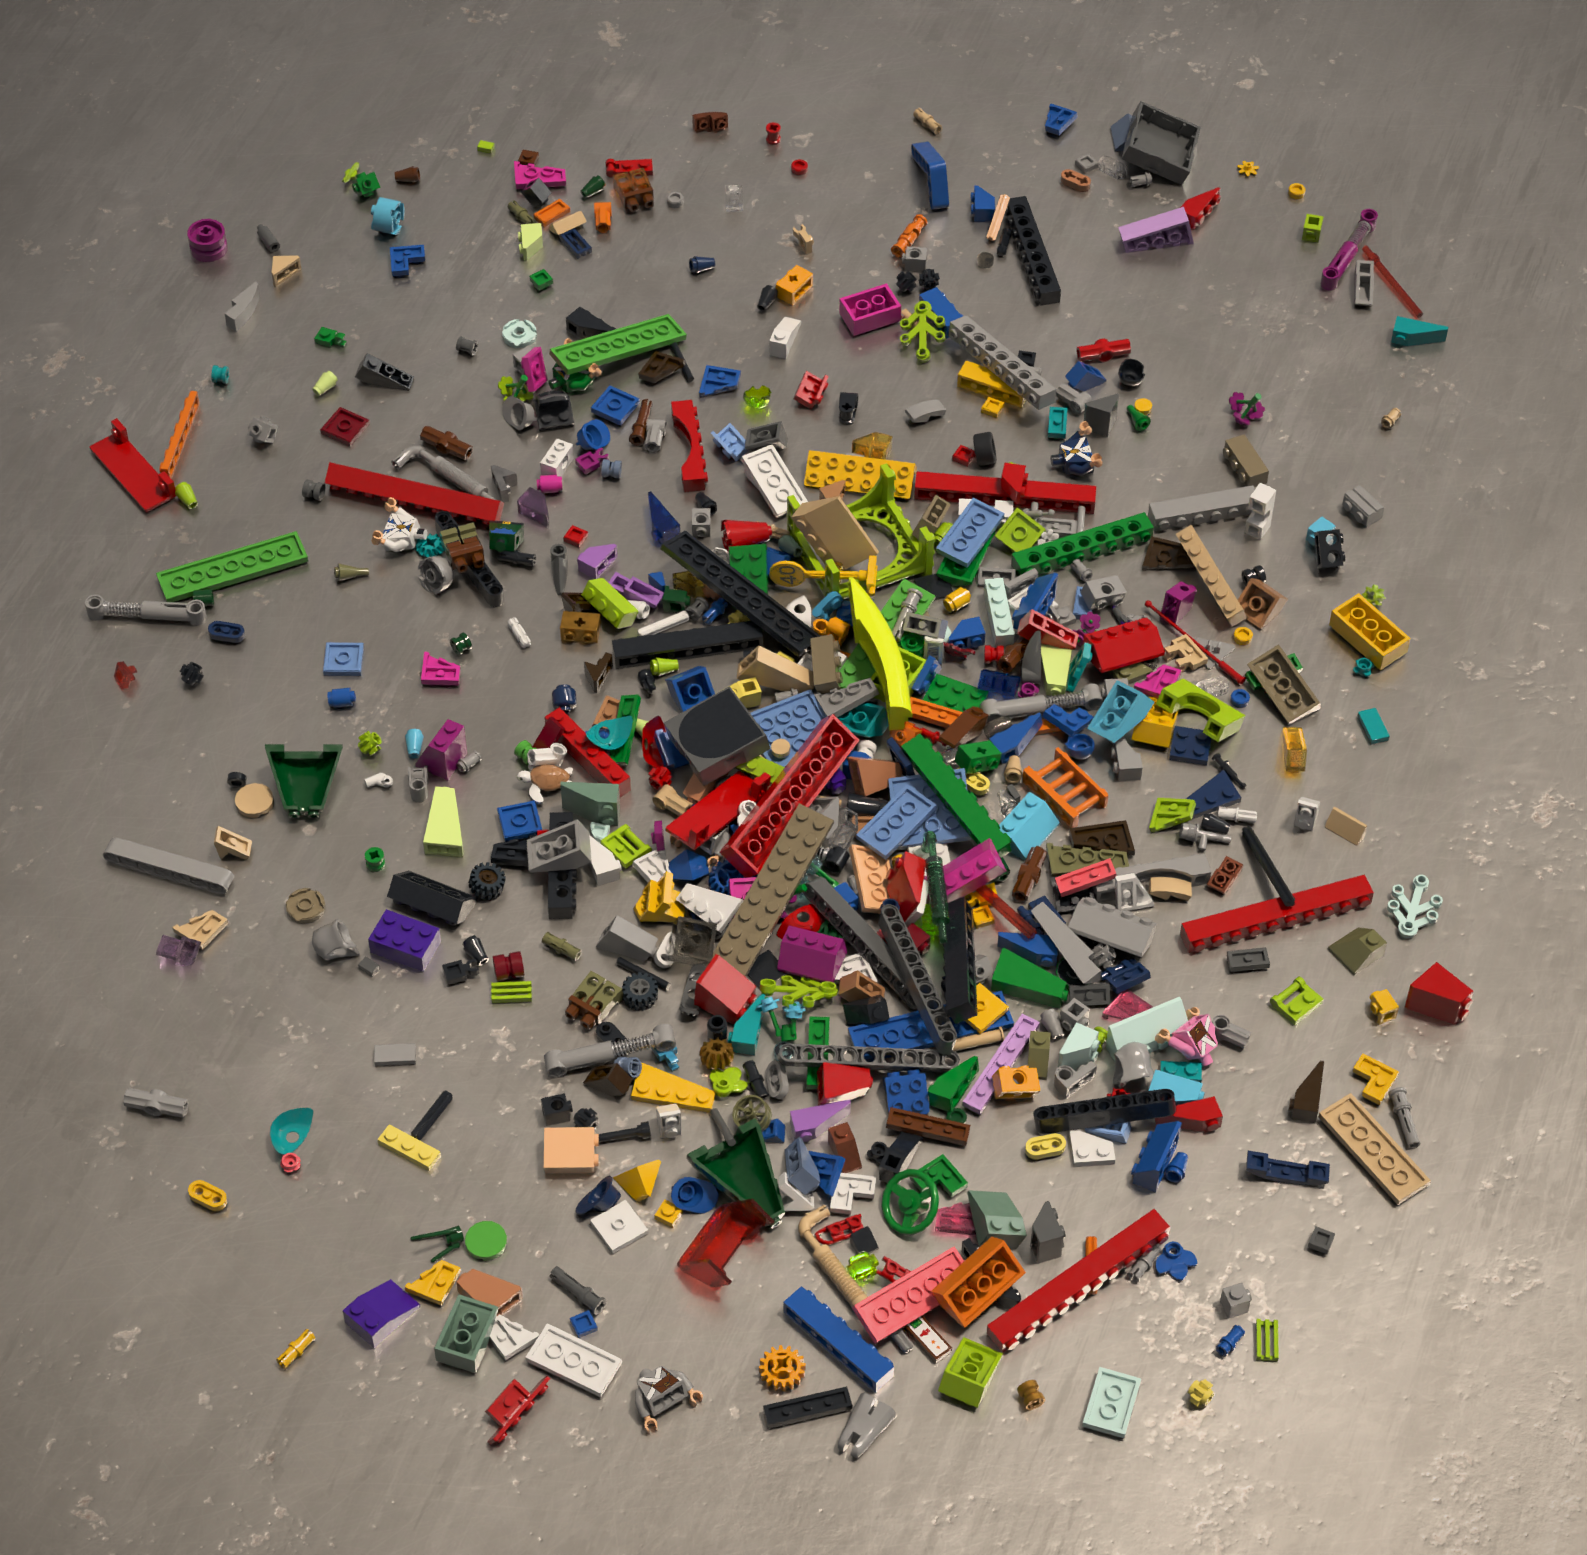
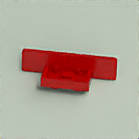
(510, 1404)

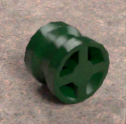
(460, 643)

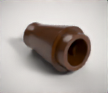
(409, 174)

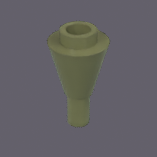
(345, 572)

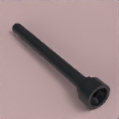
(641, 1131)

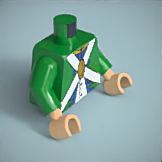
(574, 382)

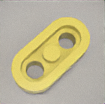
(977, 783)
(1044, 1146)

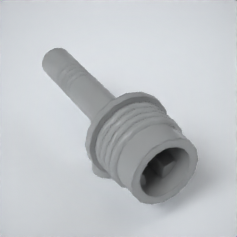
(1191, 832)

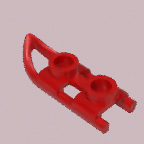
(837, 1228)
(891, 1269)

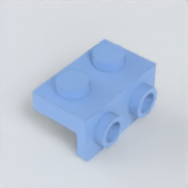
(731, 441)

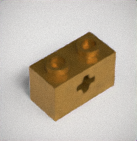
(580, 626)

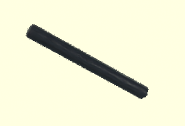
(1268, 866)

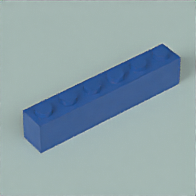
(839, 1339)

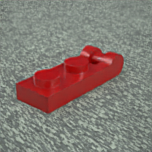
(621, 166)

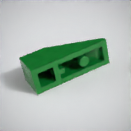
(953, 1084)

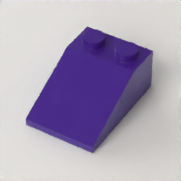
(379, 1312)

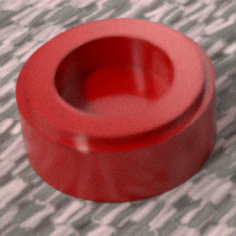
(799, 167)

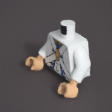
(400, 531)

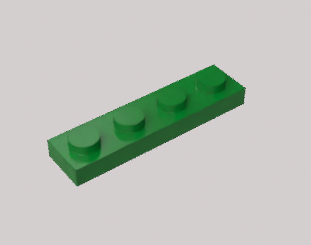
(628, 706)
(817, 1036)

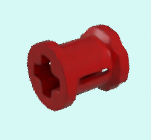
(773, 133)

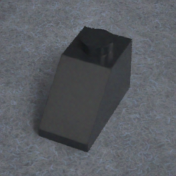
(866, 1010)

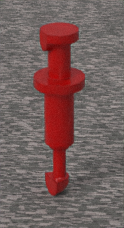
(934, 736)

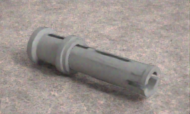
(908, 605)
(1402, 1109)

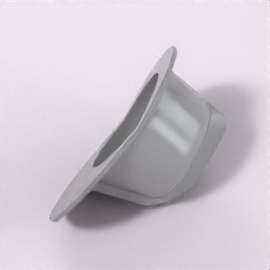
(518, 413)

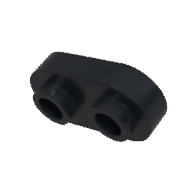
(612, 1034)

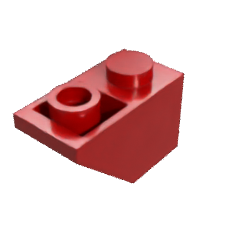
(1013, 480)

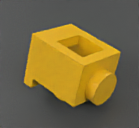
(1383, 1006)

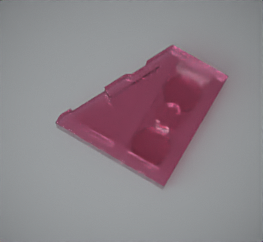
(1125, 1006)

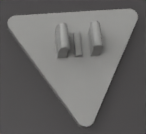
(1218, 649)

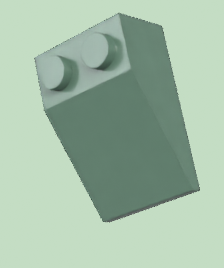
(592, 801)
(996, 1217)
(466, 1334)

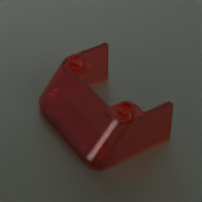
(720, 1239)

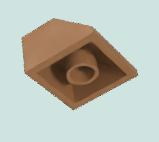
(1261, 602)

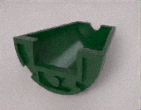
(303, 777)

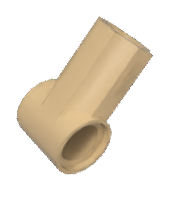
(668, 798)

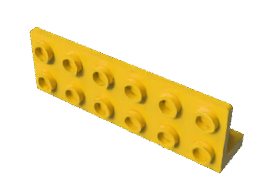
(857, 471)

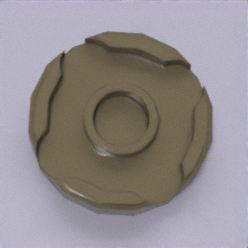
(305, 905)

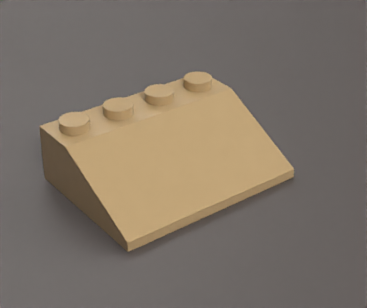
(834, 531)

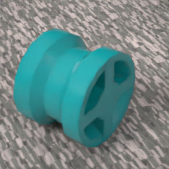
(220, 374)

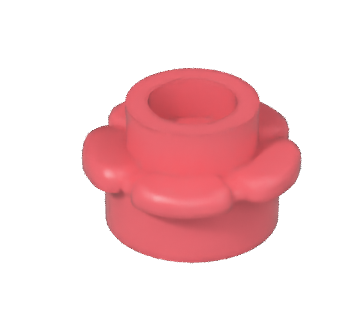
(290, 1158)

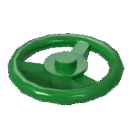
(911, 1202)

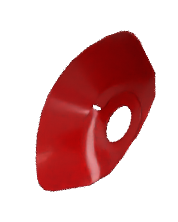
(652, 754)
(815, 920)

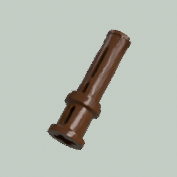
(639, 427)

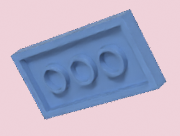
(970, 532)
(896, 821)

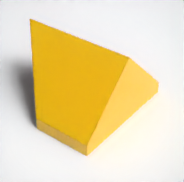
(639, 1180)

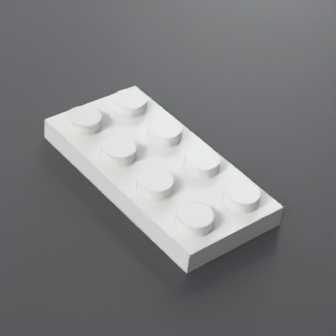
(772, 479)
(573, 1360)

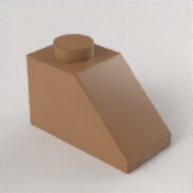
(859, 986)

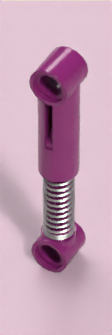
(1348, 250)

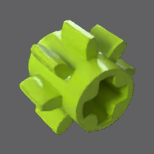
(1375, 593)
(369, 743)

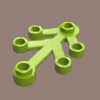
(922, 328)
(799, 989)

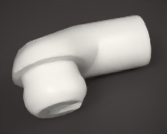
(379, 779)

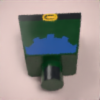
(505, 535)

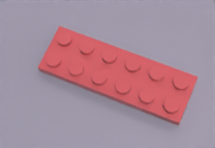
(906, 1297)

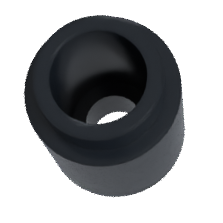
(717, 1028)

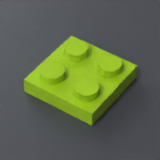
(1019, 531)

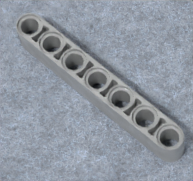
(168, 865)

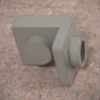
(1062, 615)

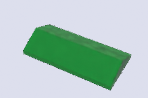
(958, 574)

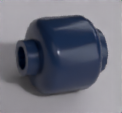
(564, 697)

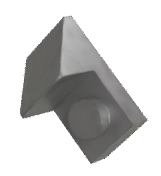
(503, 481)

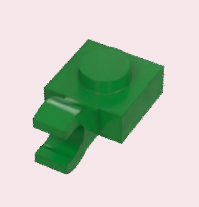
(328, 337)

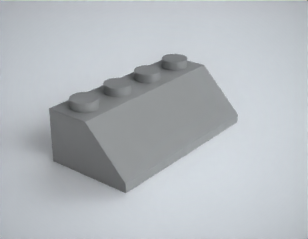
(1112, 926)

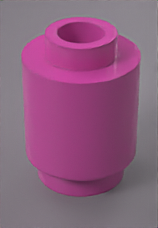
(549, 483)

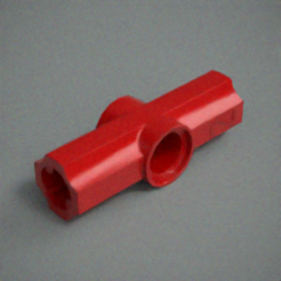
(1103, 350)

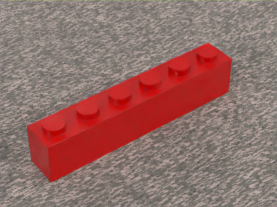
(589, 755)

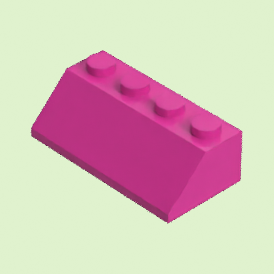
(972, 870)

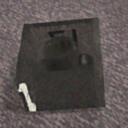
(692, 941)

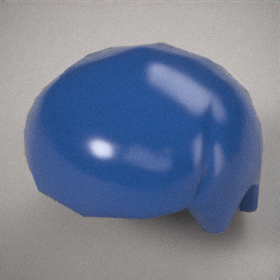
(1080, 746)

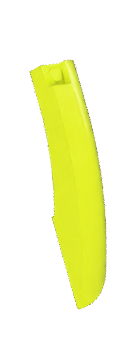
(883, 651)

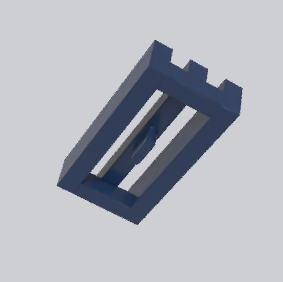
(573, 245)

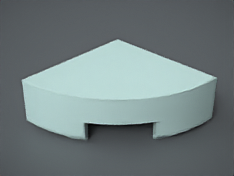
(599, 831)

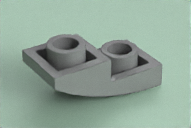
(922, 411)

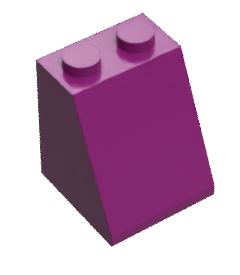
(444, 750)

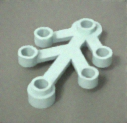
(1413, 908)

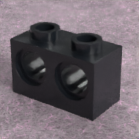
(1323, 548)

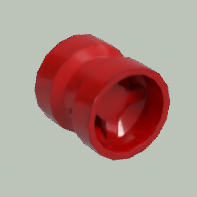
(993, 654)

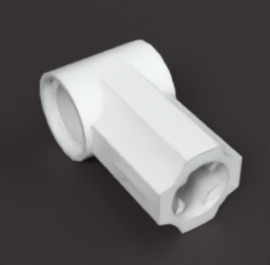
(552, 755)

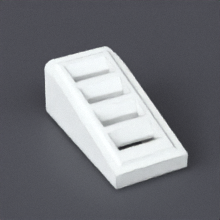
(934, 648)

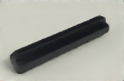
(432, 1115)

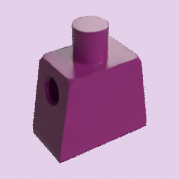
(1179, 598)

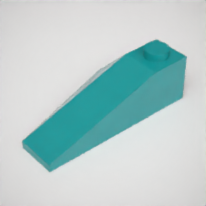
(866, 720)

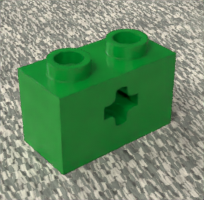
(978, 757)

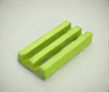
(511, 989)
(1267, 1324)

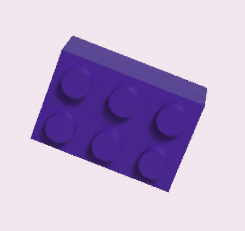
(404, 940)

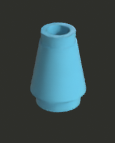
(414, 742)

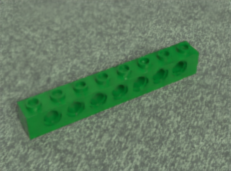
(1084, 545)

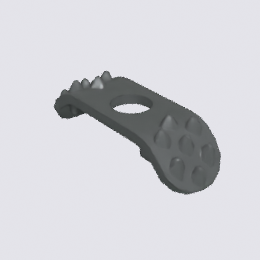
(687, 1003)

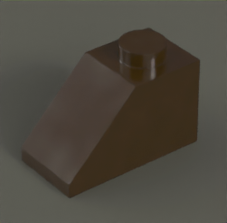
(609, 1079)

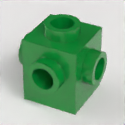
(365, 184)

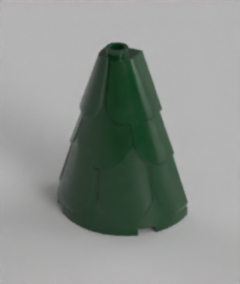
(742, 1169)

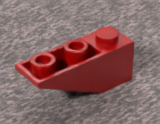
(1200, 206)

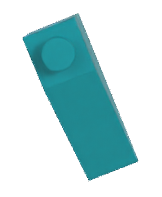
(1415, 332)
(747, 1029)

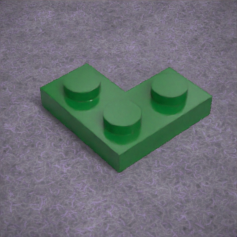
(945, 1174)

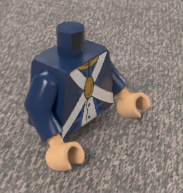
(1076, 453)

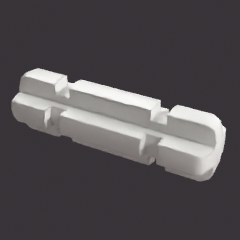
(519, 632)

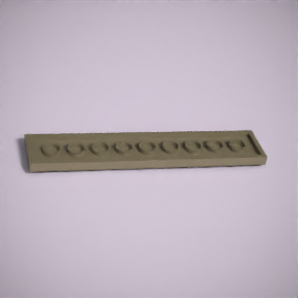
(773, 888)

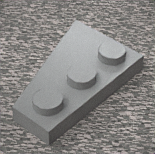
(845, 699)

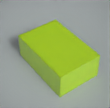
(485, 146)

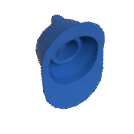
(593, 435)
(694, 1195)

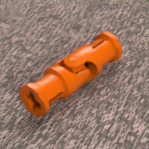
(909, 235)

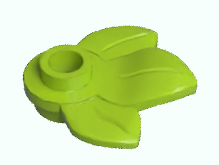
(727, 1081)

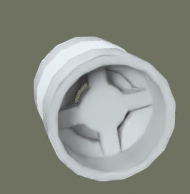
(867, 747)

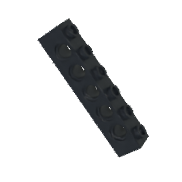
(561, 881)

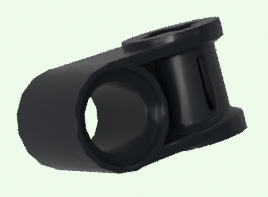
(847, 406)

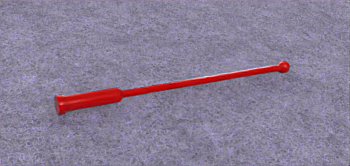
(1224, 666)

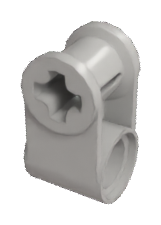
(418, 783)

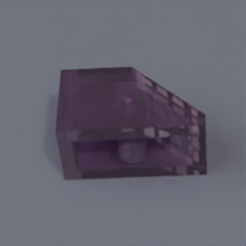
(534, 506)

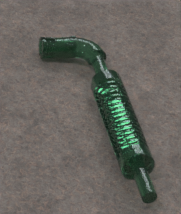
(936, 885)

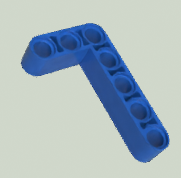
(936, 172)

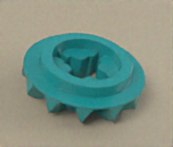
(428, 550)

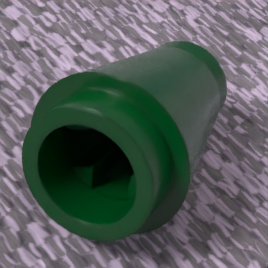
(594, 186)

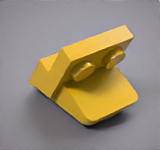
(659, 901)

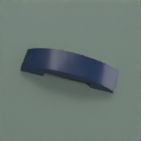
(1287, 1172)

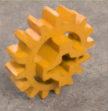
(782, 1368)

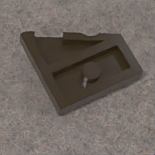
(660, 366)

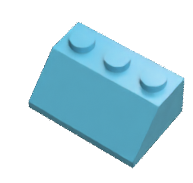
(1029, 825)

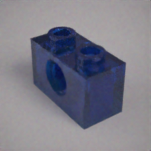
(999, 682)

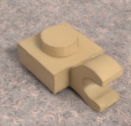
(805, 240)

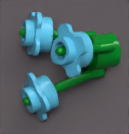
(794, 1011)

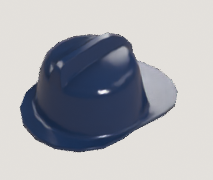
(600, 1198)

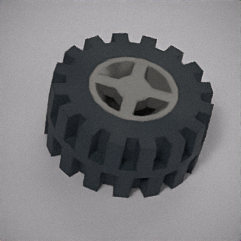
(634, 986)

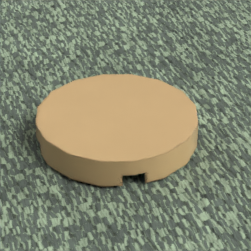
(254, 800)

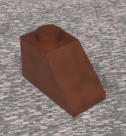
(844, 1145)

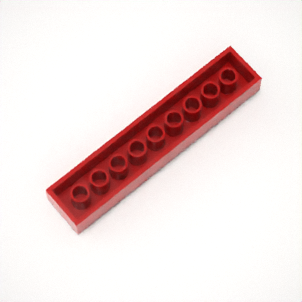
(795, 785)

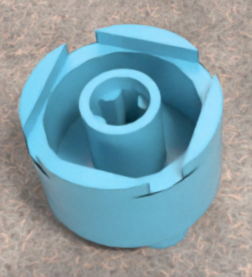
(387, 215)

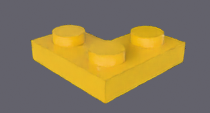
(1379, 1075)

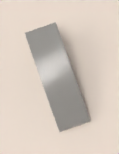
(1364, 282)
(242, 307)

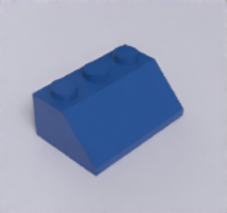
(1039, 597)
(1156, 1155)

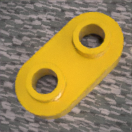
(209, 1195)

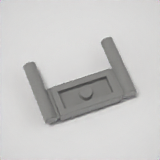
(1062, 526)

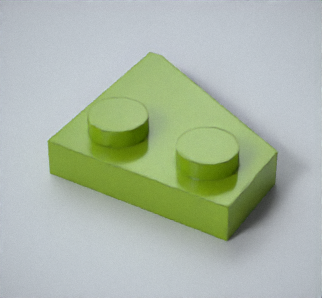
(1171, 812)

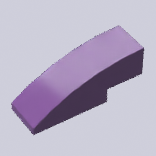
(636, 590)

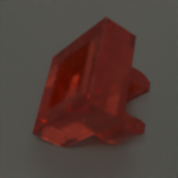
(124, 674)

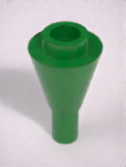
(1139, 419)

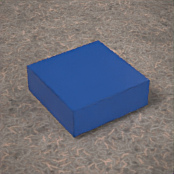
(583, 1324)

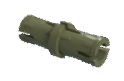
(521, 214)
(561, 946)

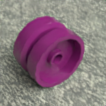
(207, 240)

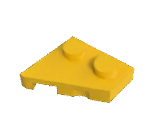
(435, 1283)

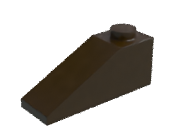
(1307, 1096)

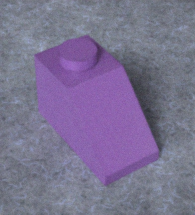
(596, 560)

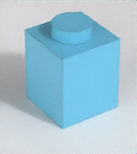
(1320, 525)

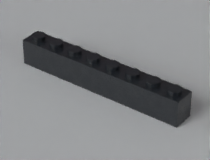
(687, 644)
(960, 963)

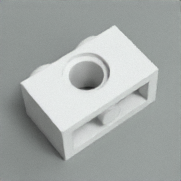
(557, 458)

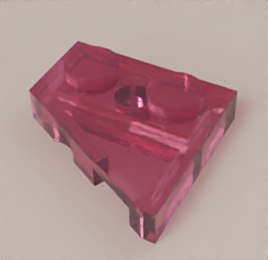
(955, 1219)

